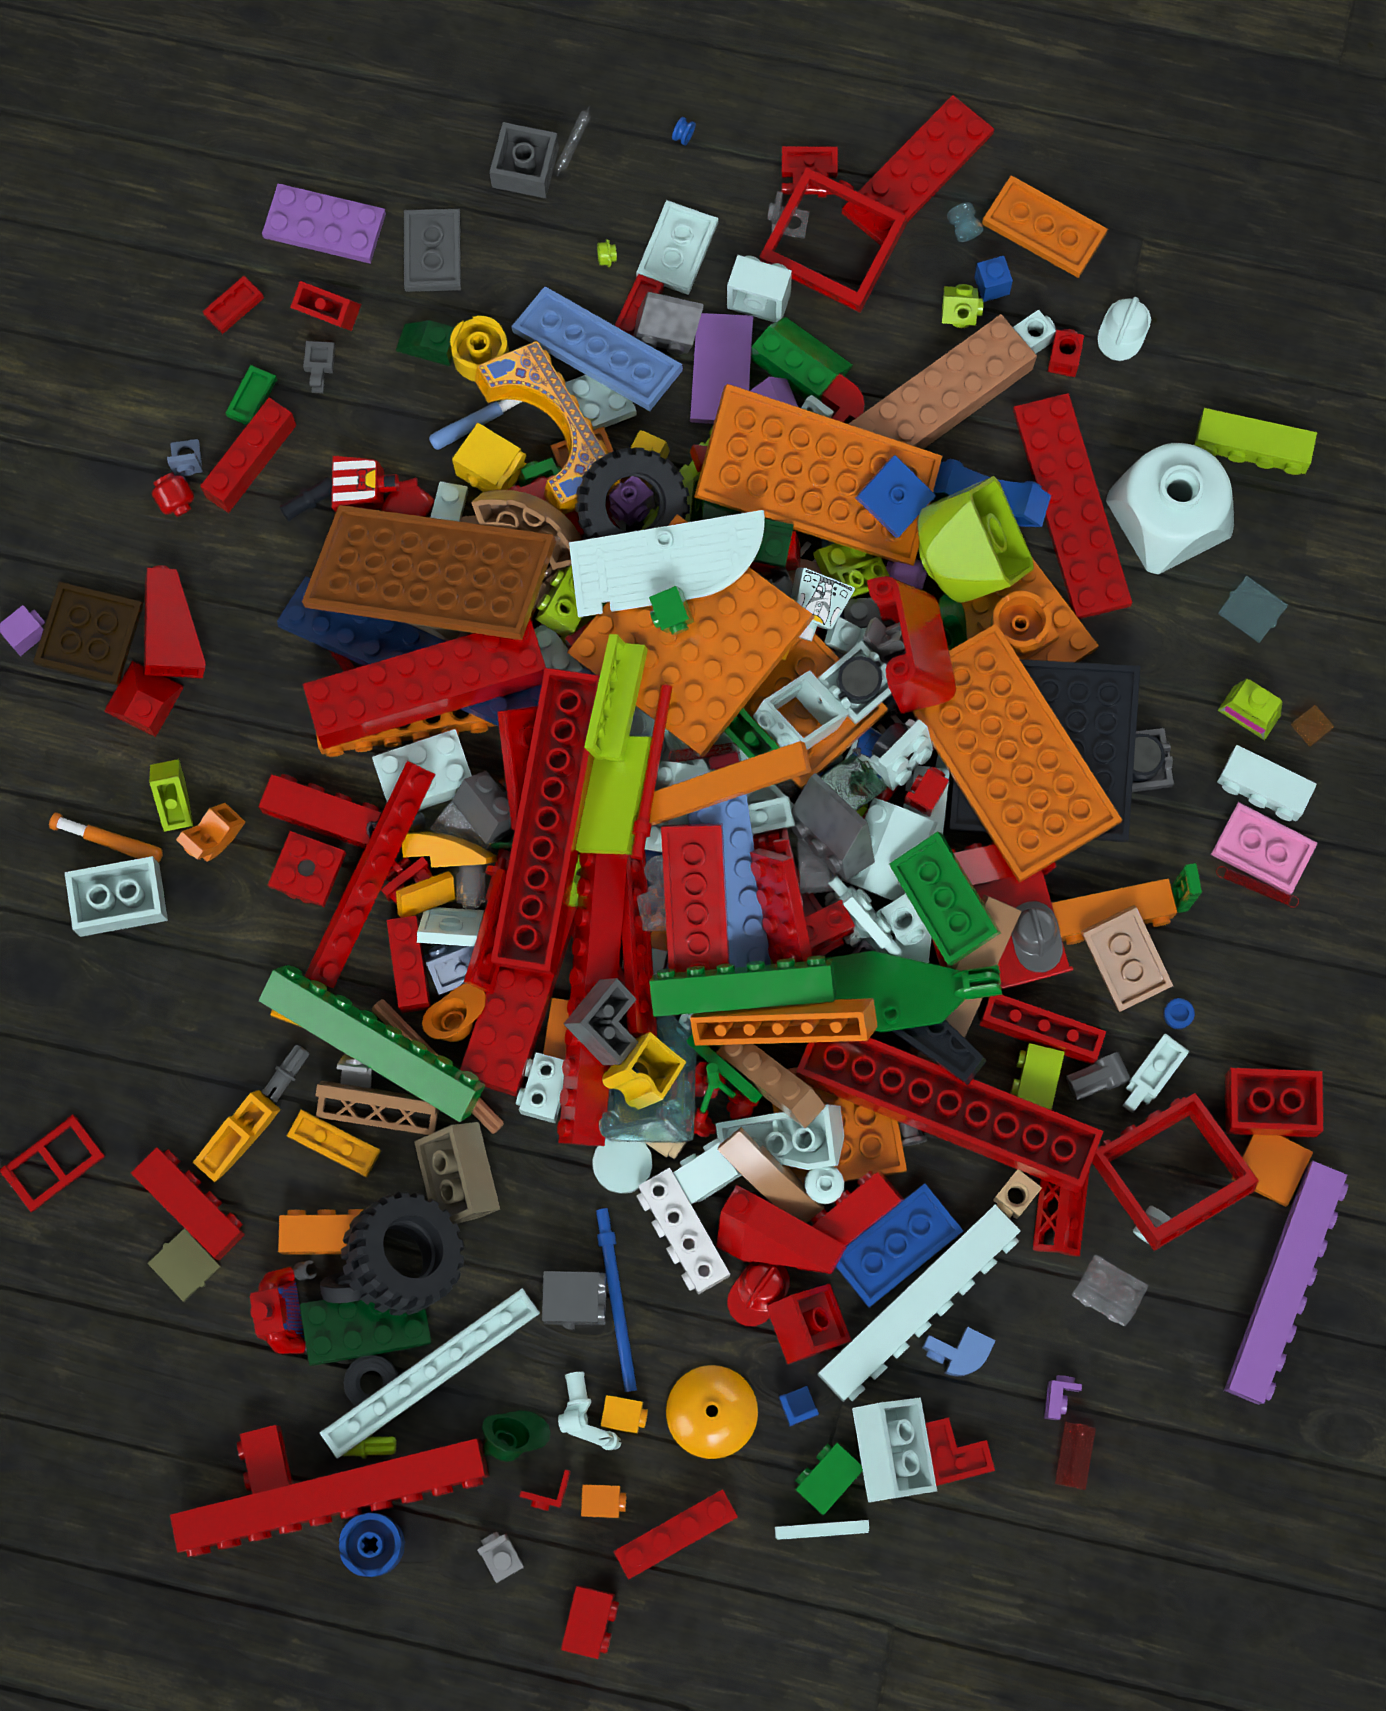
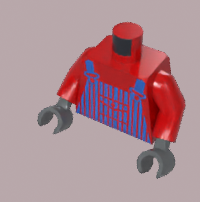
(277, 1309)

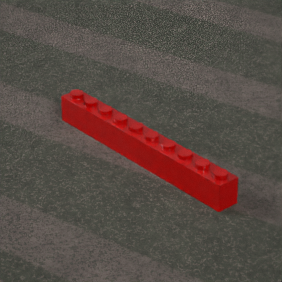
(595, 958)

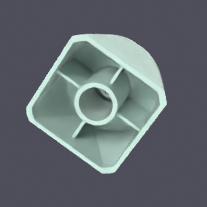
(1166, 529)

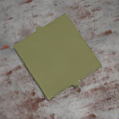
(184, 1265)

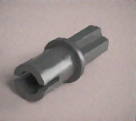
(286, 1072)

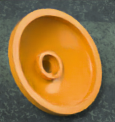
(707, 1435)

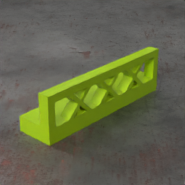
(615, 699)

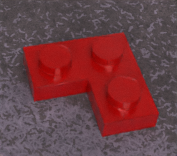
(953, 1462)

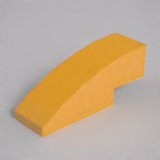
(445, 849)
(236, 1135)

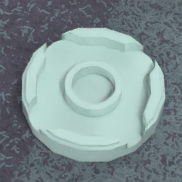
(622, 1165)

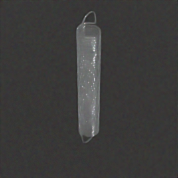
(573, 141)

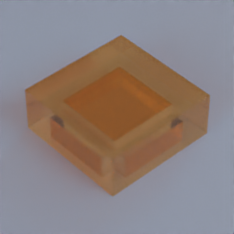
(1312, 725)

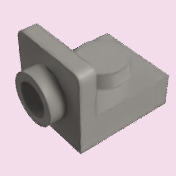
(500, 1556)

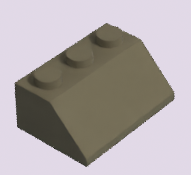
(458, 1172)

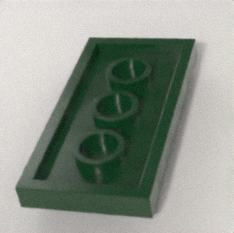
(358, 1330)

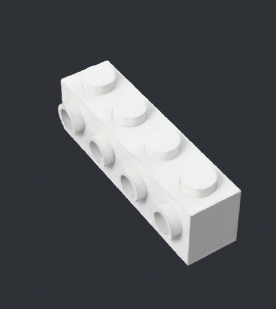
(683, 1230)

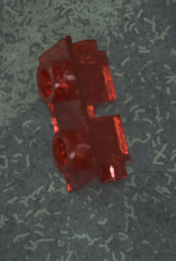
(1075, 1455)

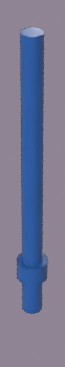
(607, 1240)

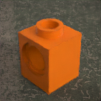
(602, 1501)

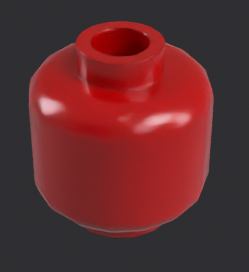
(173, 494)

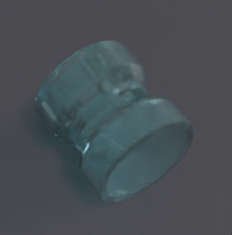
(965, 223)

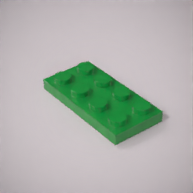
(944, 898)

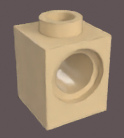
(1025, 1185)

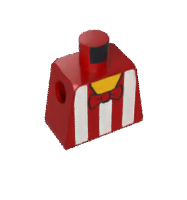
(360, 483)

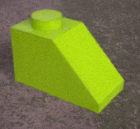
(170, 795)

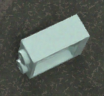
(807, 690)

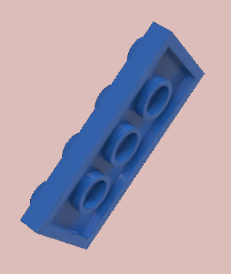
(897, 1245)

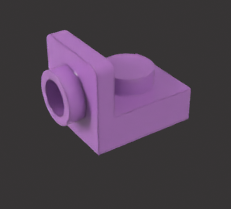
(1055, 1400)

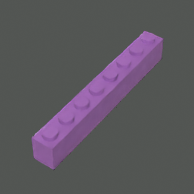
(1286, 1282)

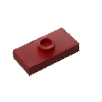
(233, 304)

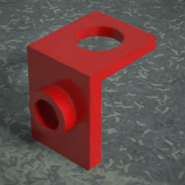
(543, 1502)

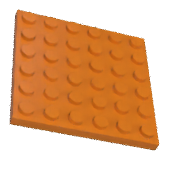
(712, 664)

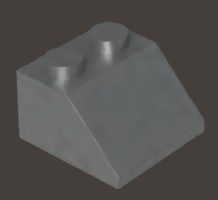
(667, 322)

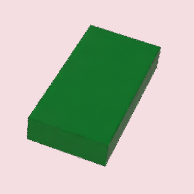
(251, 395)

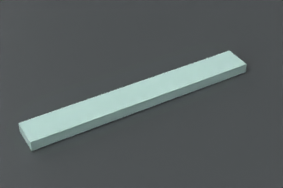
(429, 1373)

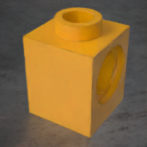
(623, 1414)

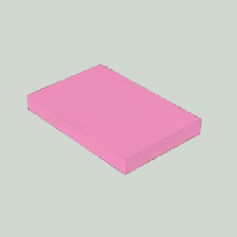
(1264, 848)

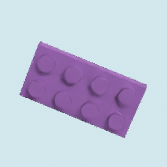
(324, 223)

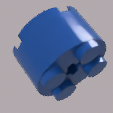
(389, 1544)

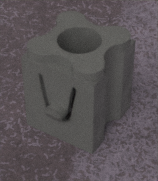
(574, 1298)

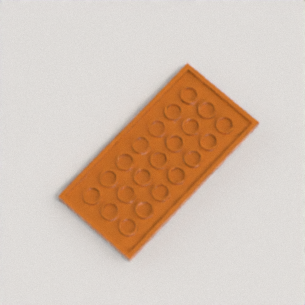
(806, 471)
(1015, 758)

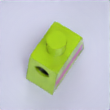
(1252, 707)

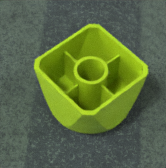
(973, 542)

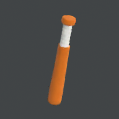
(108, 839)

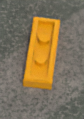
(334, 1143)

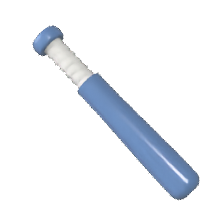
(465, 425)

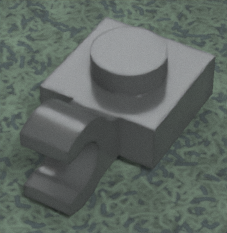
(318, 360)

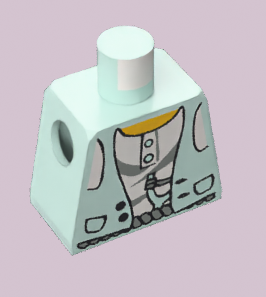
(821, 597)

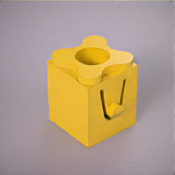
(488, 460)
(657, 1072)

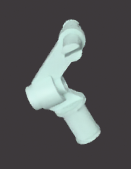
(575, 1419)

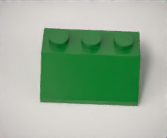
(799, 357)

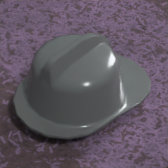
(1037, 937)

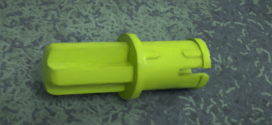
(374, 1446)

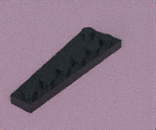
(940, 1042)

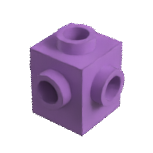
(631, 501)

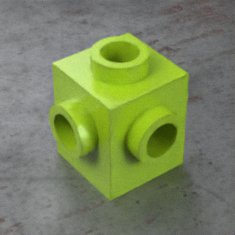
(961, 305)

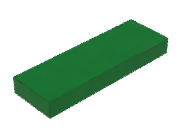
(1186, 888)
(726, 1070)

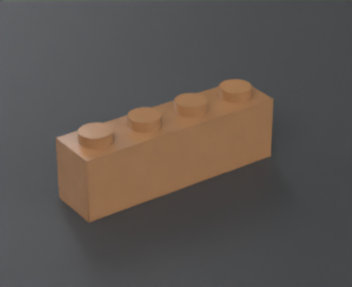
(774, 1082)

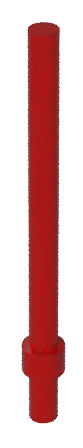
(641, 826)

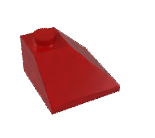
(143, 699)

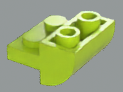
(849, 566)

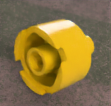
(468, 340)

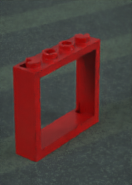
(816, 281)
(1155, 1123)

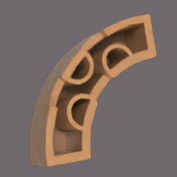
(528, 513)

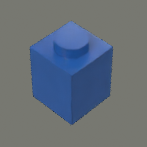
(993, 278)

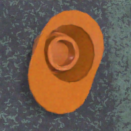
(454, 1014)

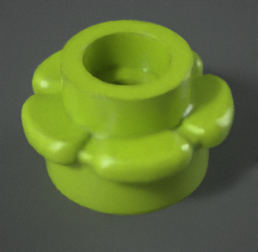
(606, 253)

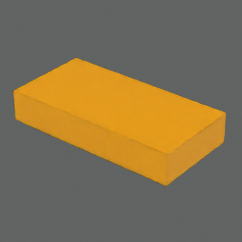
(425, 895)

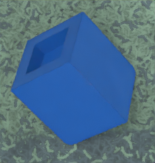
(798, 1406)

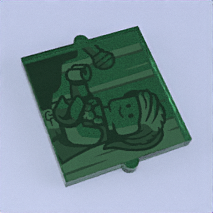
(854, 782)

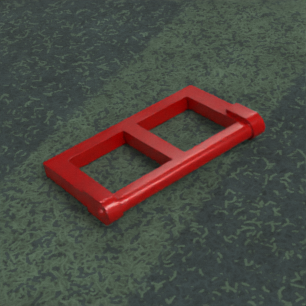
(7, 1170)

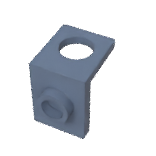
(185, 464)

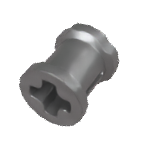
(911, 1135)

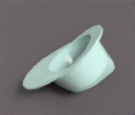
(1124, 329)

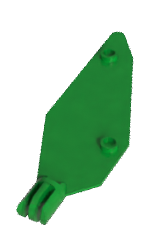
(909, 990)

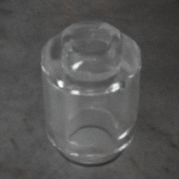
(471, 886)

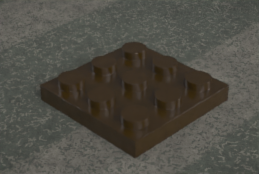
(88, 633)

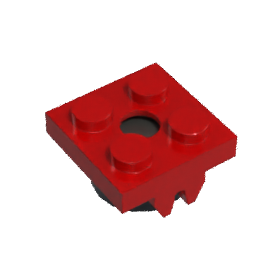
(306, 869)

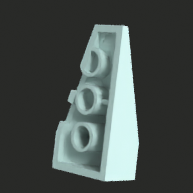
(789, 1142)

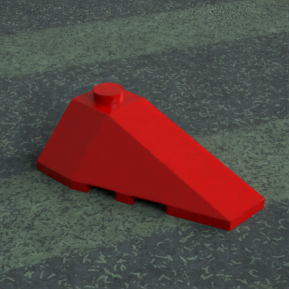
(766, 1234)

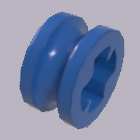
(683, 130)

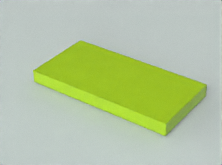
(614, 801)

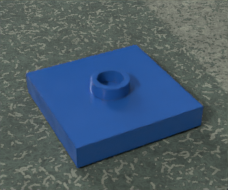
(895, 496)

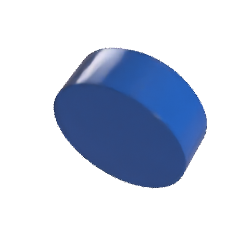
(1178, 1013)

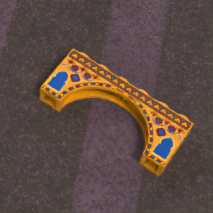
(531, 378)

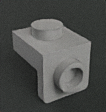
(883, 639)

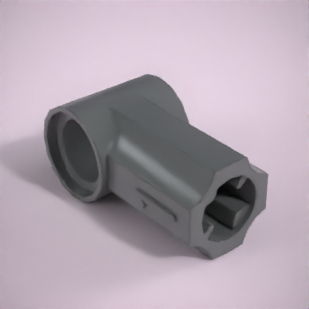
(1105, 1073)

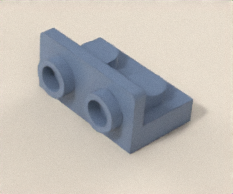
(448, 965)

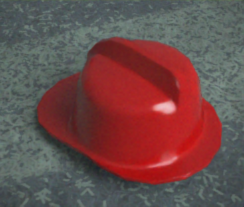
(756, 1289)

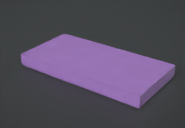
(719, 359)

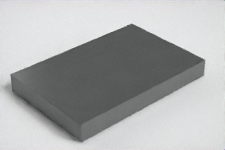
(432, 250)

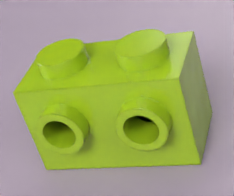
(559, 607)

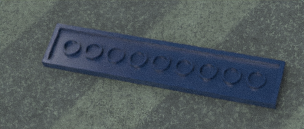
(374, 640)

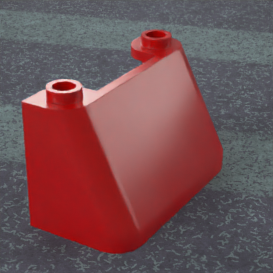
(925, 672)

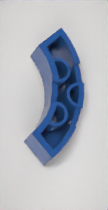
(1025, 499)

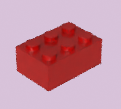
(1274, 1102)

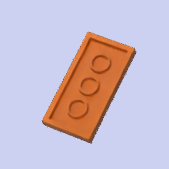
(1044, 226)

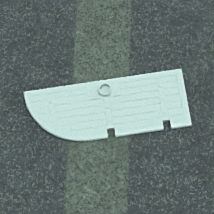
(638, 564)

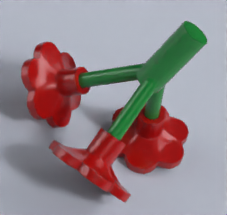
(707, 1084)

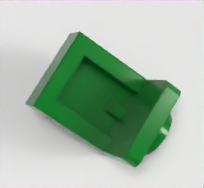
(534, 470)

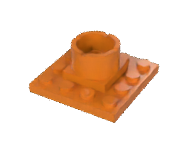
(1046, 621)

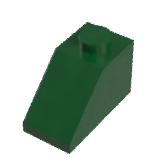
(427, 341)

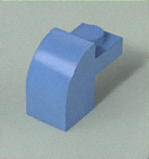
(966, 1357)

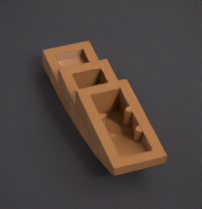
(769, 1176)

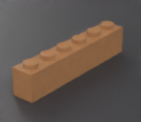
(986, 955)

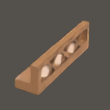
(375, 1098)

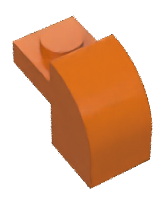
(212, 834)

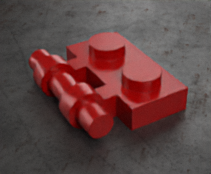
(798, 158)

